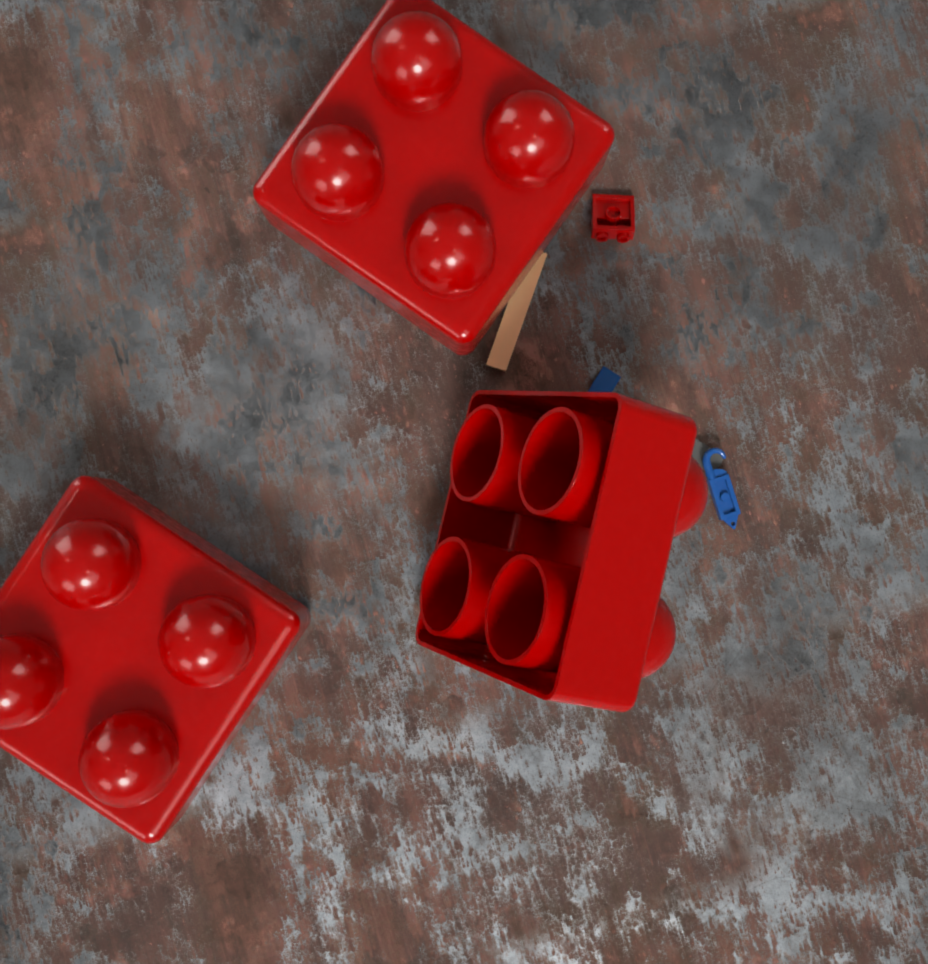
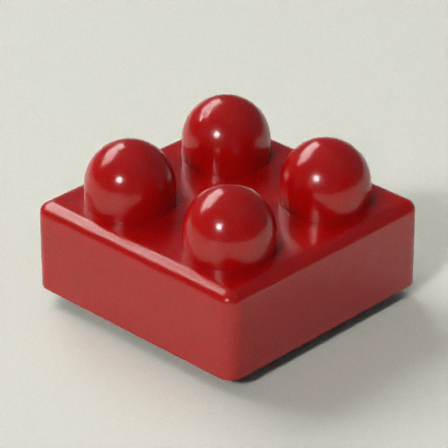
(433, 170)
(561, 542)
(133, 655)

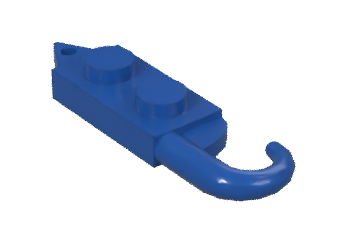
(721, 489)

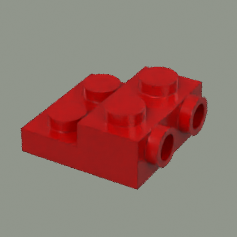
(613, 217)

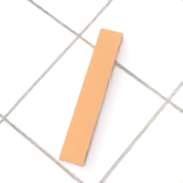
(514, 318)

